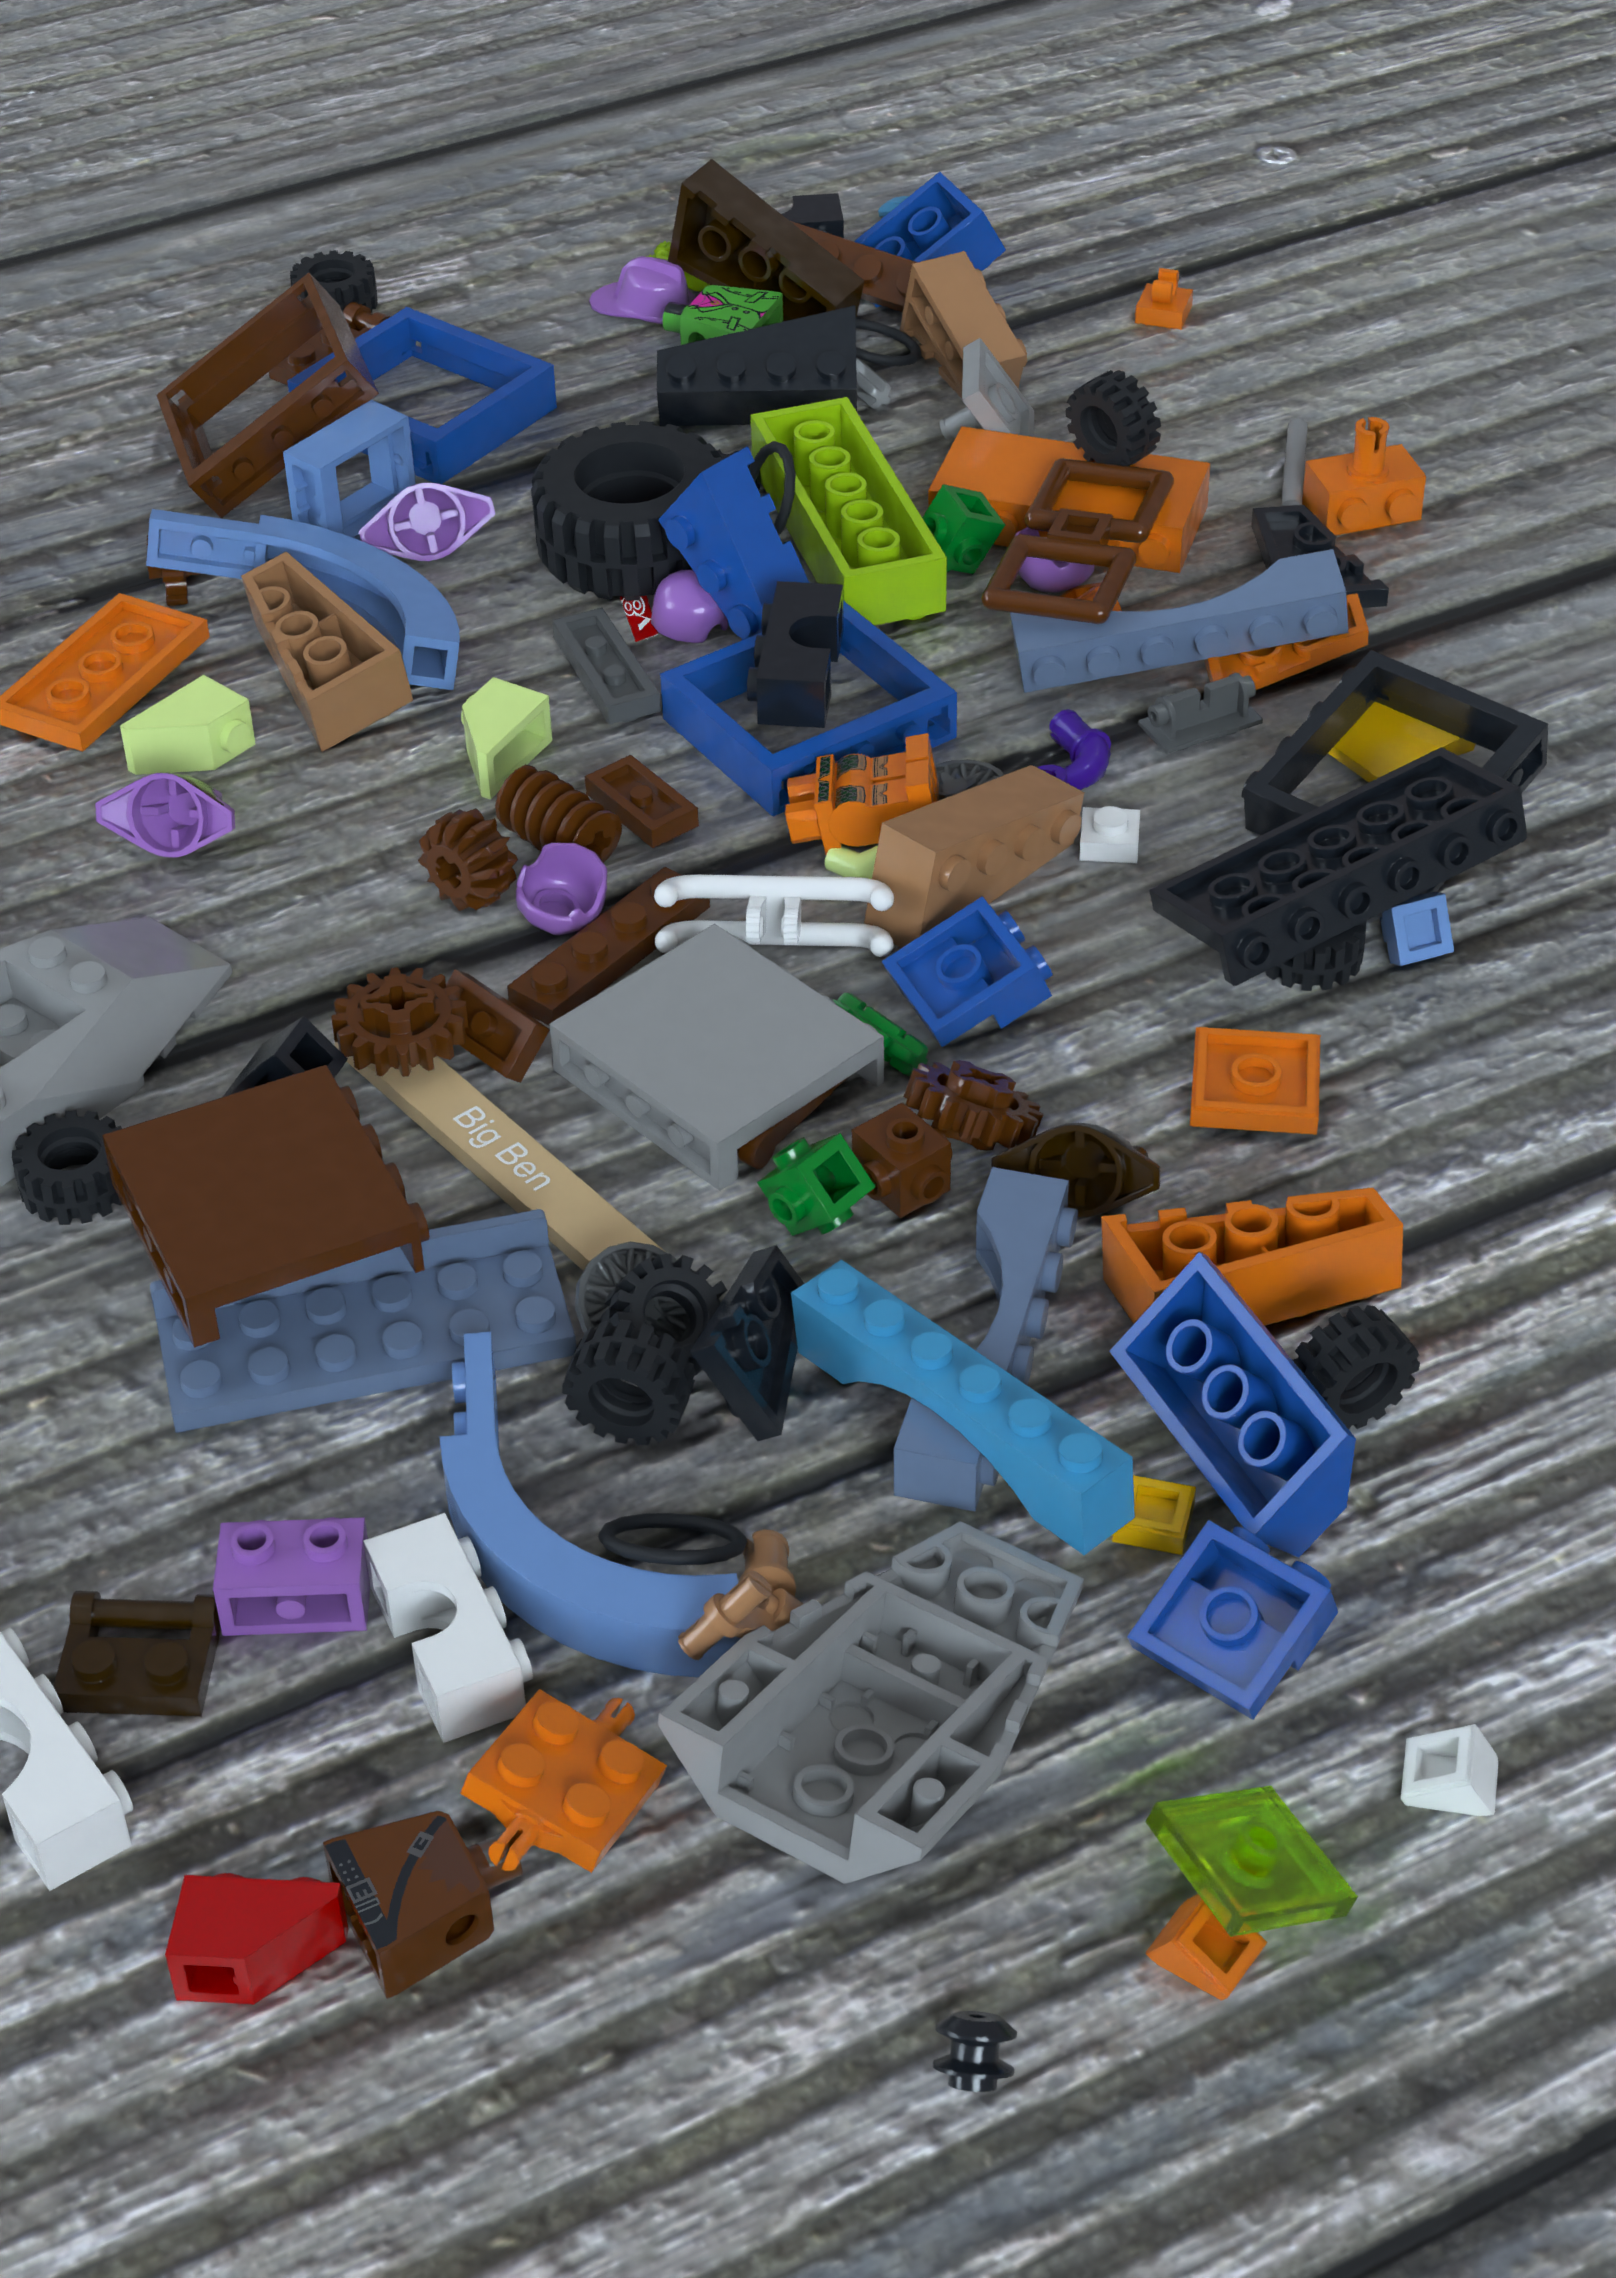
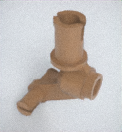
(759, 1599)

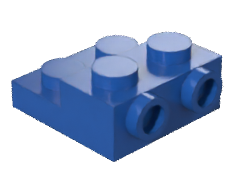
(970, 972)
(1235, 1617)

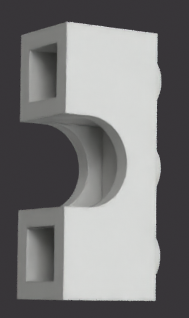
(470, 1668)

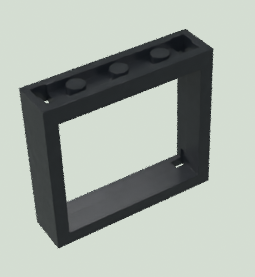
(1512, 735)

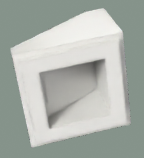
(1451, 1772)

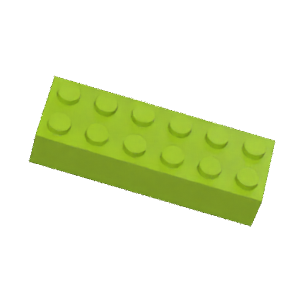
(852, 512)

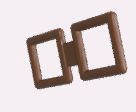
(1078, 539)

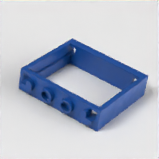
(521, 384)
(697, 686)

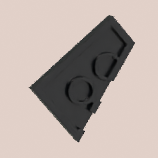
(1297, 531)

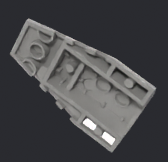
(879, 1710)

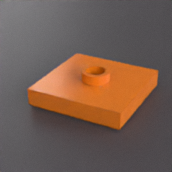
(1256, 1080)

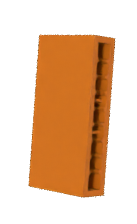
(1014, 466)

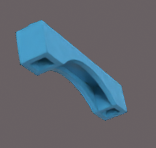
(1052, 1461)

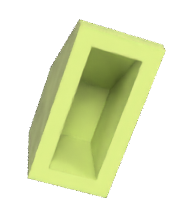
(189, 730)
(504, 731)

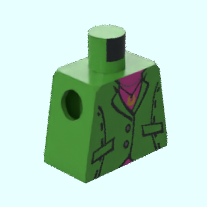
(723, 312)

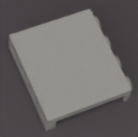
(711, 1050)

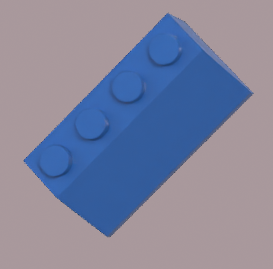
(1240, 1408)

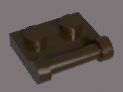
(137, 1673)

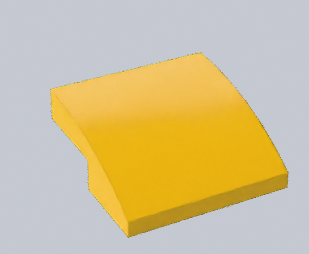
(1390, 739)

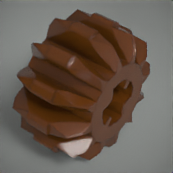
(468, 859)

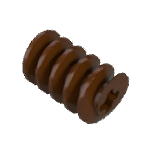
(552, 811)

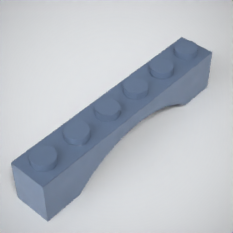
(1284, 605)
(1018, 1245)

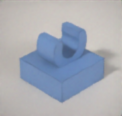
(1417, 929)

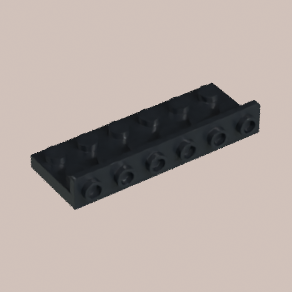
(1344, 862)

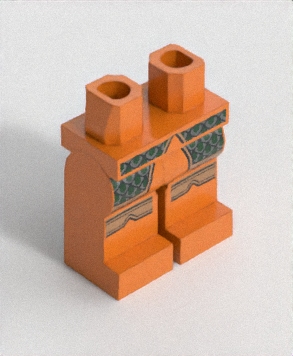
(858, 793)

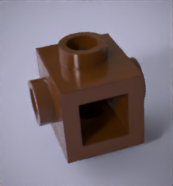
(903, 1159)

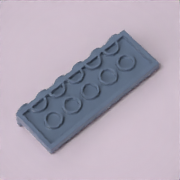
(372, 1325)

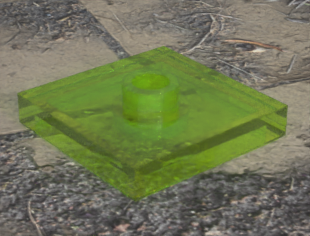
(1250, 1860)

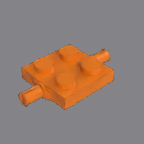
(562, 1781)

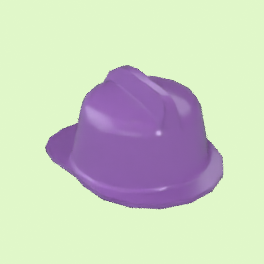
(643, 290)

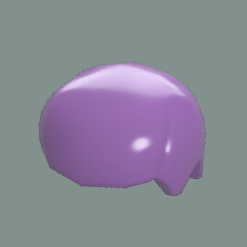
(1051, 574)
(685, 609)
(562, 888)

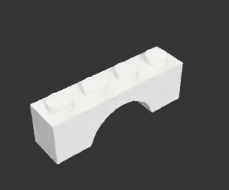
(60, 1803)

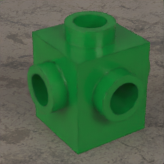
(963, 526)
(815, 1184)

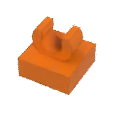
(1164, 302)

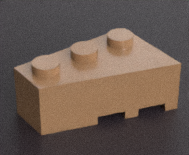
(952, 308)

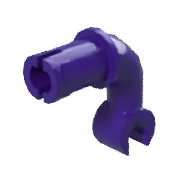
(1087, 749)

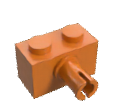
(1365, 487)

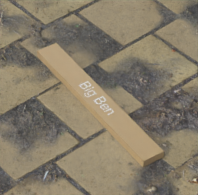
(506, 1158)

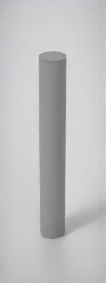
(1294, 463)

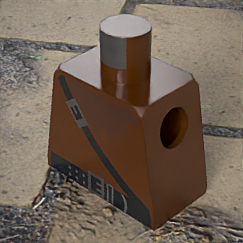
(415, 1895)

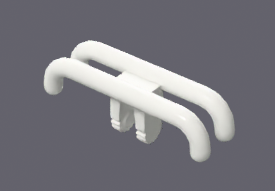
(775, 910)

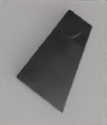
(753, 1343)

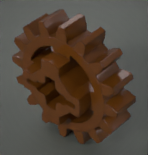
(400, 1021)
(973, 1104)

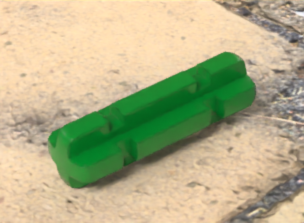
(905, 1051)

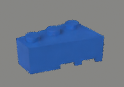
(732, 542)

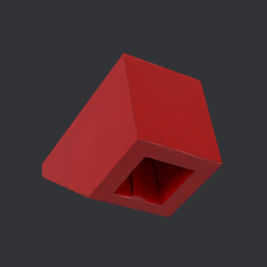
(250, 1935)

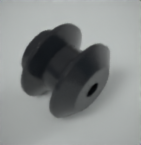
(974, 2050)

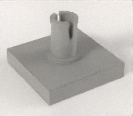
(989, 397)

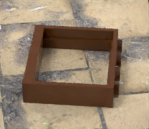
(240, 361)

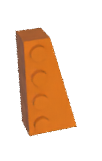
(1277, 1259)

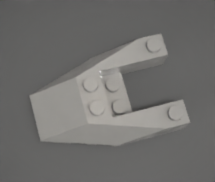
(90, 1017)

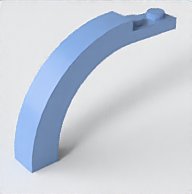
(367, 579)
(548, 1582)

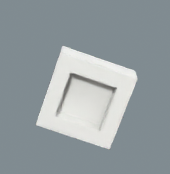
(1109, 835)

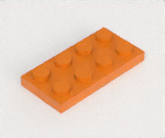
(101, 671)

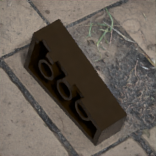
(742, 242)

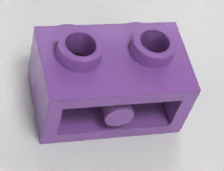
(292, 1576)

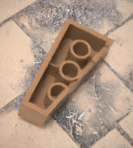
(326, 652)
(971, 848)

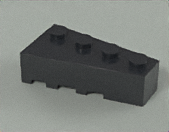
(759, 370)

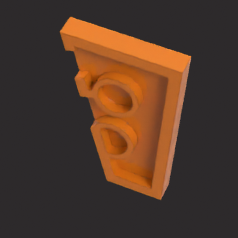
(1282, 661)

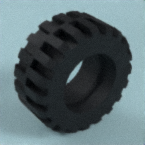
(603, 503)

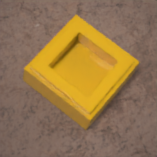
(1161, 1516)

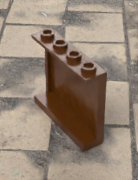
(260, 1193)

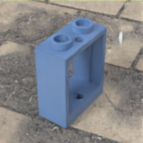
(313, 464)

